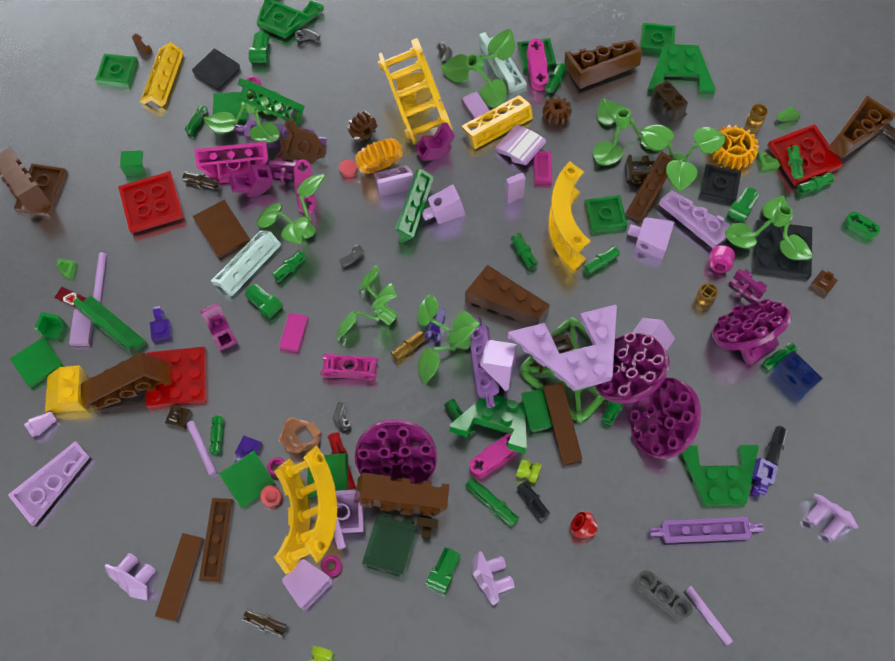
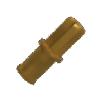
(408, 346)

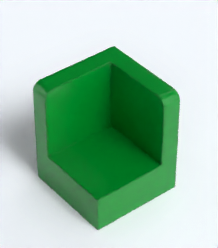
(132, 162)
(50, 326)

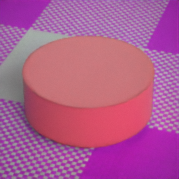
(348, 168)
(270, 495)

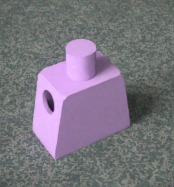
(444, 206)
(652, 236)
(306, 583)

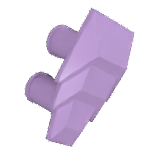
(842, 517)
(482, 572)
(132, 585)

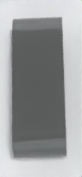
(674, 597)

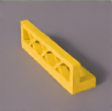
(162, 74)
(500, 123)

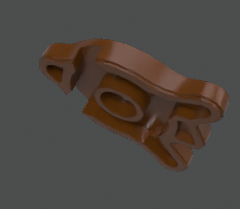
(300, 144)

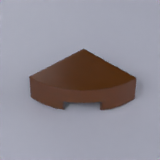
(140, 45)

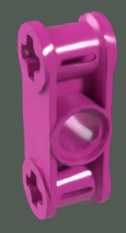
(537, 65)
(299, 178)
(335, 366)
(491, 458)

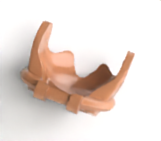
(291, 440)

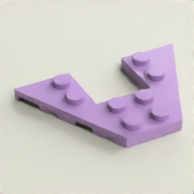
(581, 366)

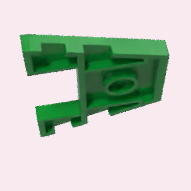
(285, 20)
(682, 61)
(504, 416)
(724, 483)

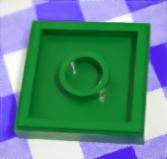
(655, 36)
(549, 54)
(116, 70)
(229, 103)
(605, 214)
(36, 362)
(339, 470)
(246, 478)

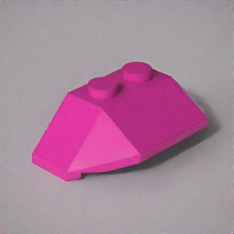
(235, 159)

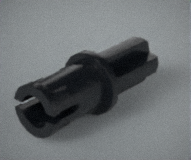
(776, 445)
(533, 500)

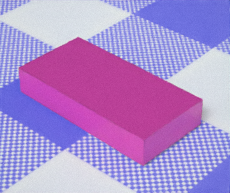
(542, 167)
(293, 332)

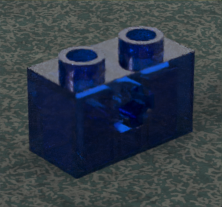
(797, 374)

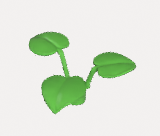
(458, 68)
(609, 112)
(224, 122)
(682, 172)
(781, 215)
(301, 227)
(382, 311)
(459, 337)

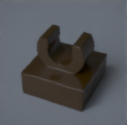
(178, 417)
(427, 524)

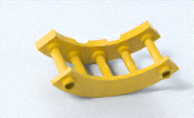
(428, 83)
(562, 228)
(300, 539)

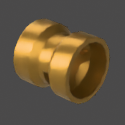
(757, 115)
(706, 295)

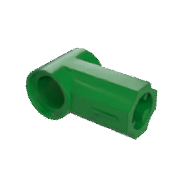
(259, 51)
(742, 207)
(266, 303)
(441, 575)

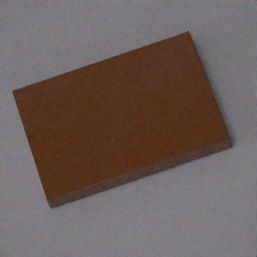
(50, 182)
(221, 229)

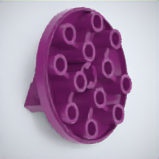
(752, 328)
(638, 368)
(666, 419)
(396, 450)

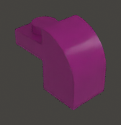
(437, 145)
(254, 183)
(218, 326)

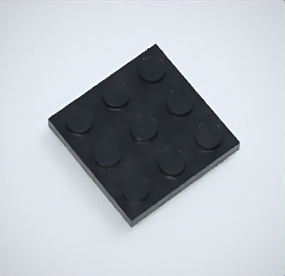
(769, 257)

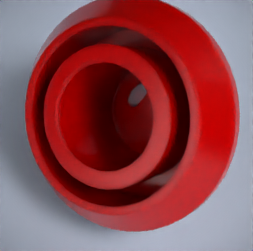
(584, 525)

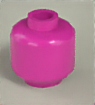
(721, 259)

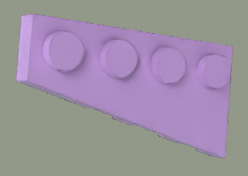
(697, 219)
(44, 486)

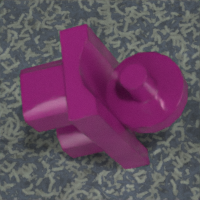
(282, 169)
(747, 286)

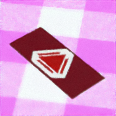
(68, 296)

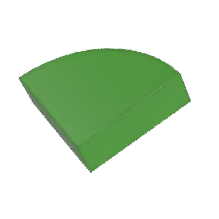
(789, 115)
(767, 162)
(66, 268)

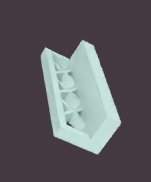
(500, 67)
(246, 262)

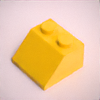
(415, 98)
(64, 390)

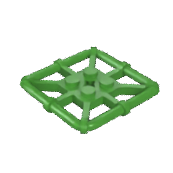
(526, 372)

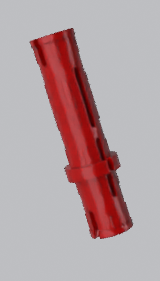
(337, 448)

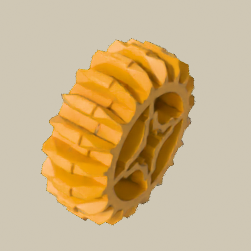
(738, 149)
(378, 155)

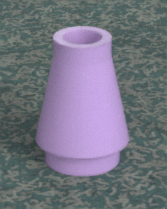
(39, 424)

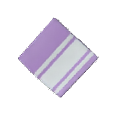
(520, 144)

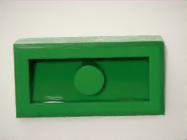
(536, 410)

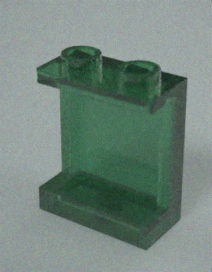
(390, 545)

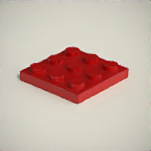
(812, 149)
(150, 202)
(187, 378)

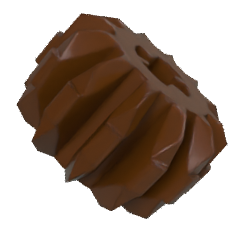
(557, 110)
(362, 126)

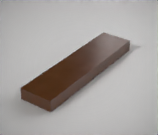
(649, 188)
(562, 423)
(216, 540)
(179, 577)

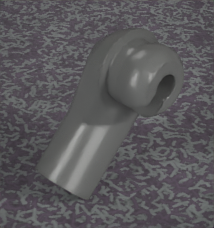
(306, 34)
(445, 51)
(357, 253)
(339, 417)

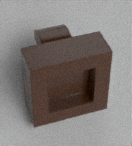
(824, 282)

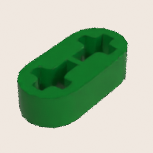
(862, 225)

